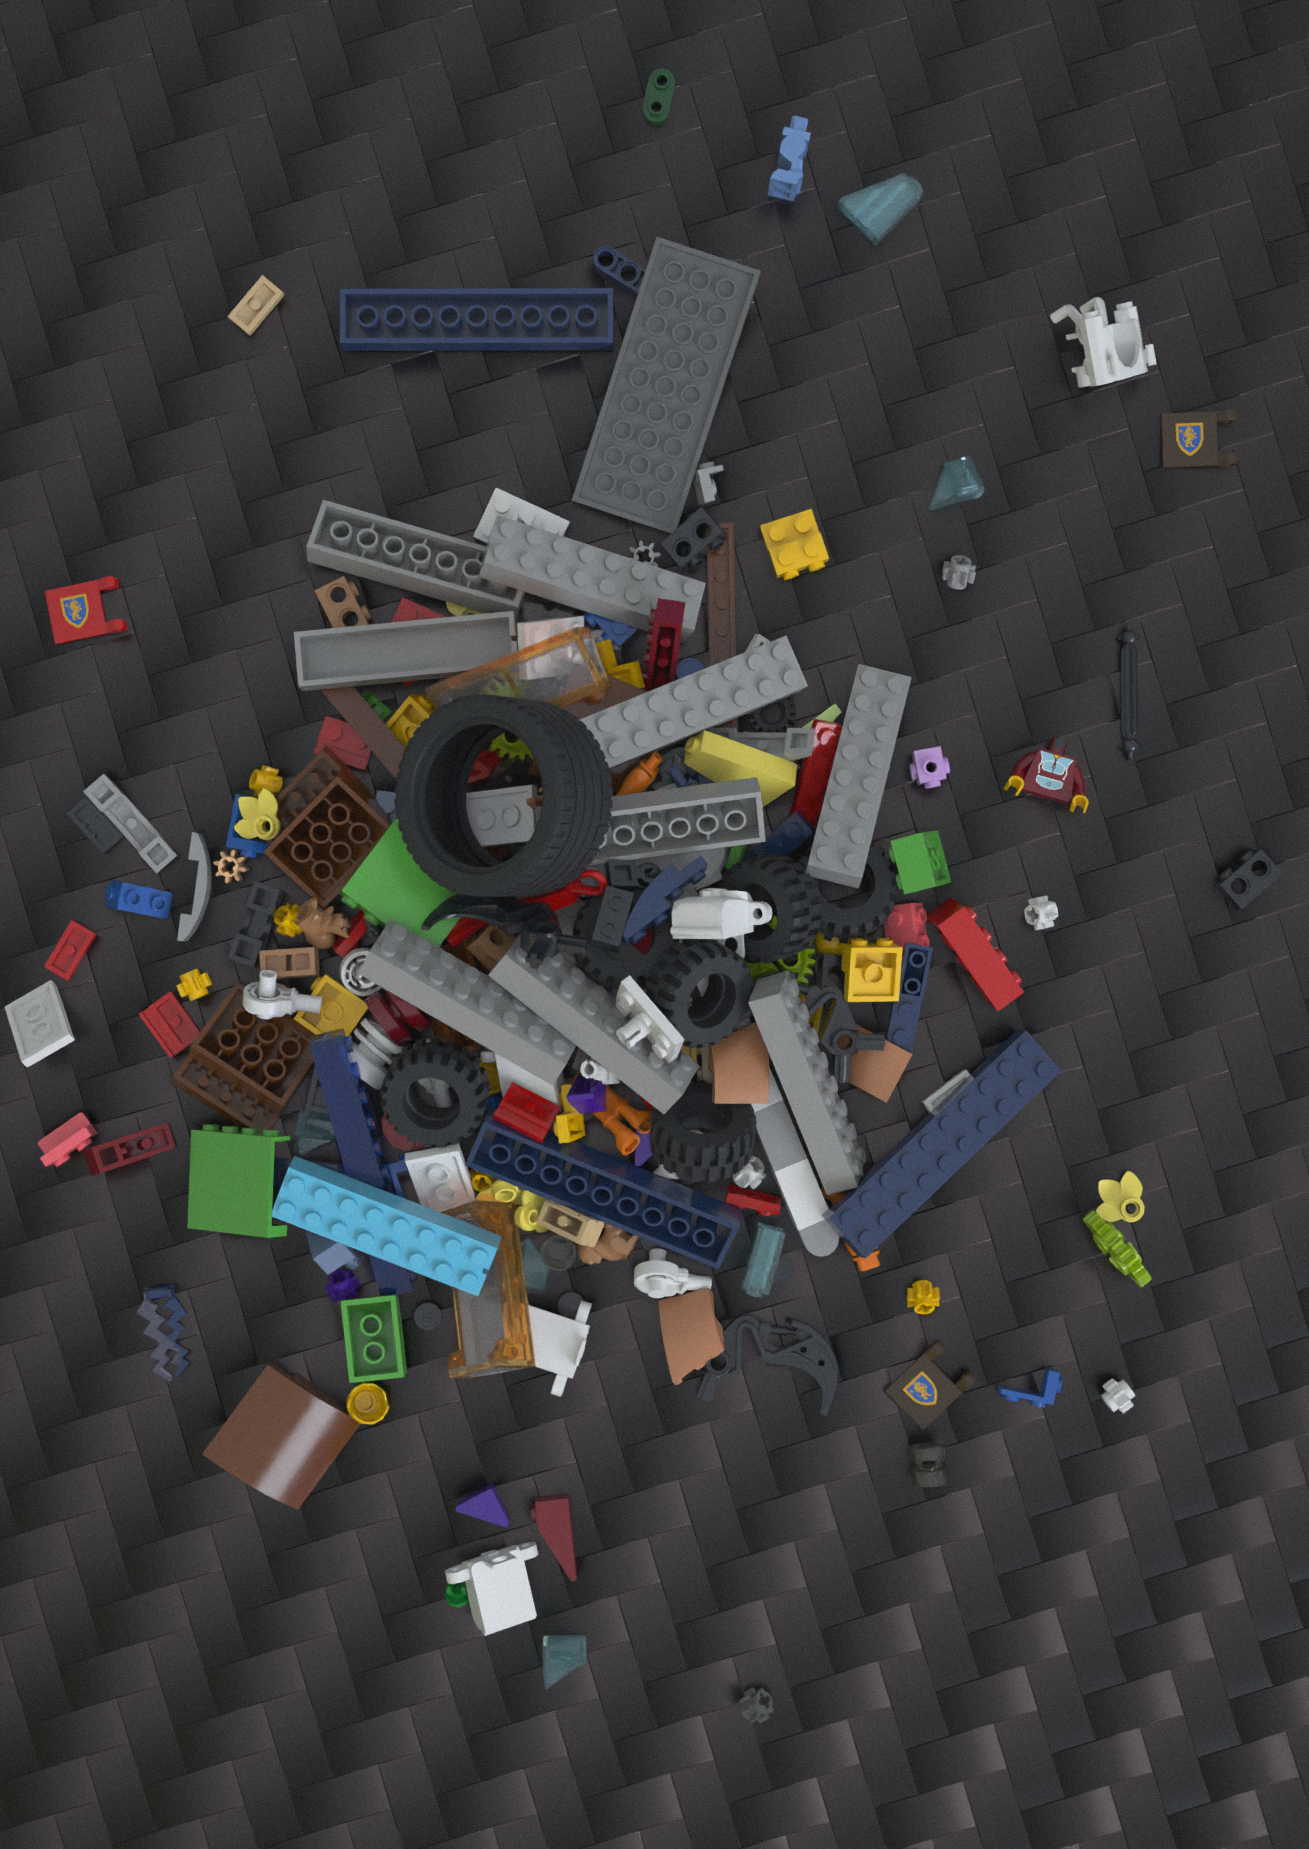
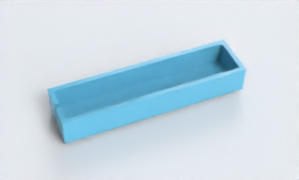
(385, 1226)

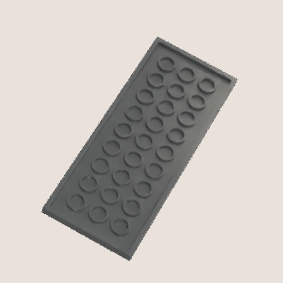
(666, 385)

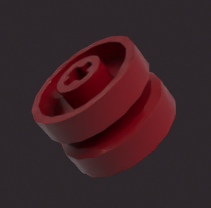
(395, 1014)

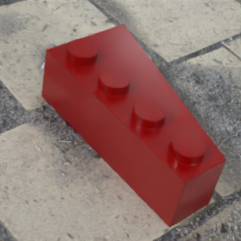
(976, 953)

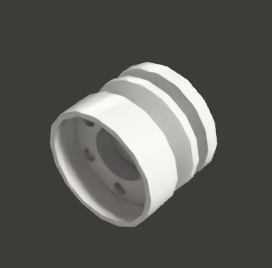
(373, 1052)

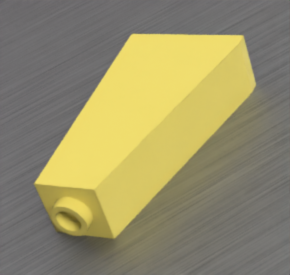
(729, 760)

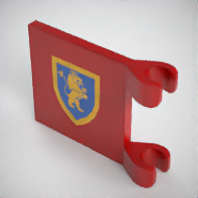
(79, 611)

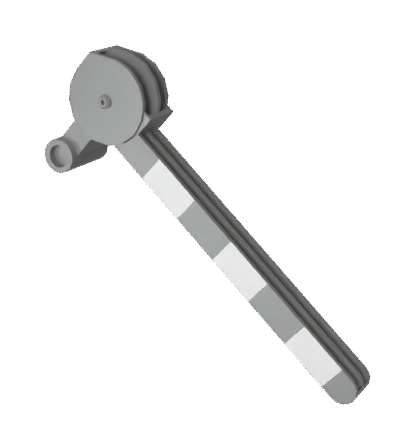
(773, 1125)

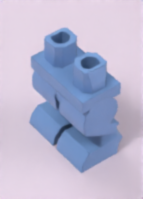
(788, 177)

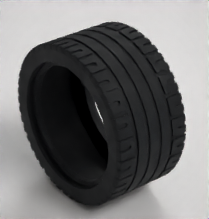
(435, 784)

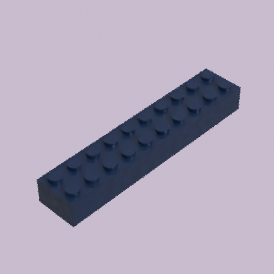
(477, 319)
(941, 1143)
(608, 1190)

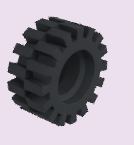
(786, 720)

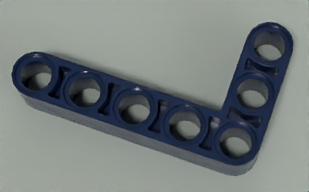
(617, 268)

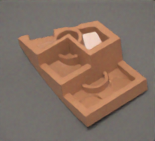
(740, 1068)
(876, 1069)
(690, 1332)

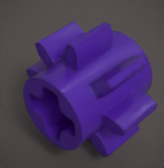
(342, 1285)

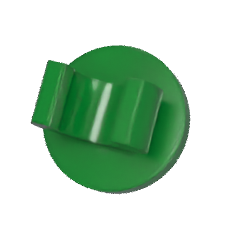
(457, 1595)

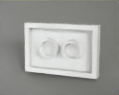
(518, 510)
(539, 630)
(502, 815)
(646, 1022)
(39, 1023)
(440, 1177)

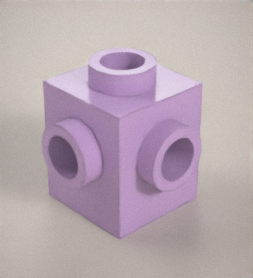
(932, 757)

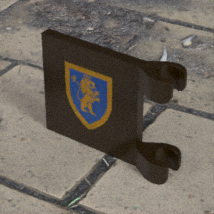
(1191, 439)
(925, 1390)

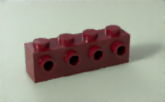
(664, 643)

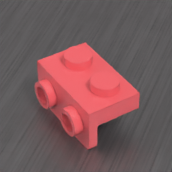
(907, 925)
(66, 1138)

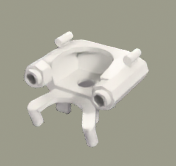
(1110, 350)

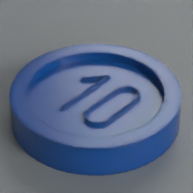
(688, 666)

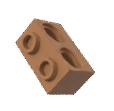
(338, 611)
(486, 950)
(291, 962)

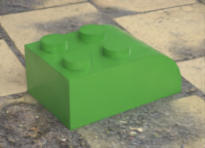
(919, 862)
(373, 1338)

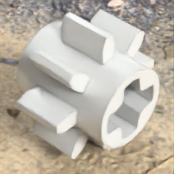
(1041, 912)
(751, 1174)
(1118, 1395)

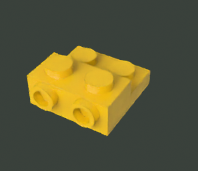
(794, 544)
(409, 717)
(871, 970)
(338, 1010)

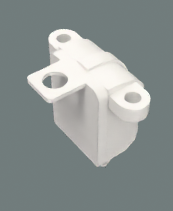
(718, 916)
(510, 1072)
(559, 1342)
(498, 1587)

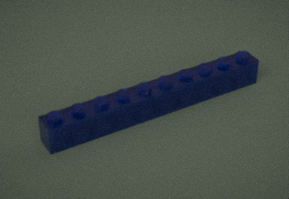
(355, 1136)

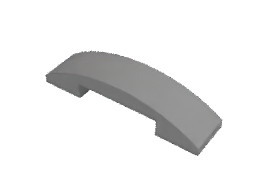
(790, 746)
(131, 822)
(197, 852)

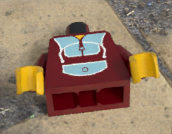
(1050, 775)

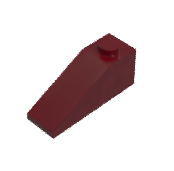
(129, 1149)
(555, 1526)

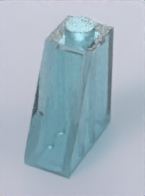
(881, 206)
(763, 1259)

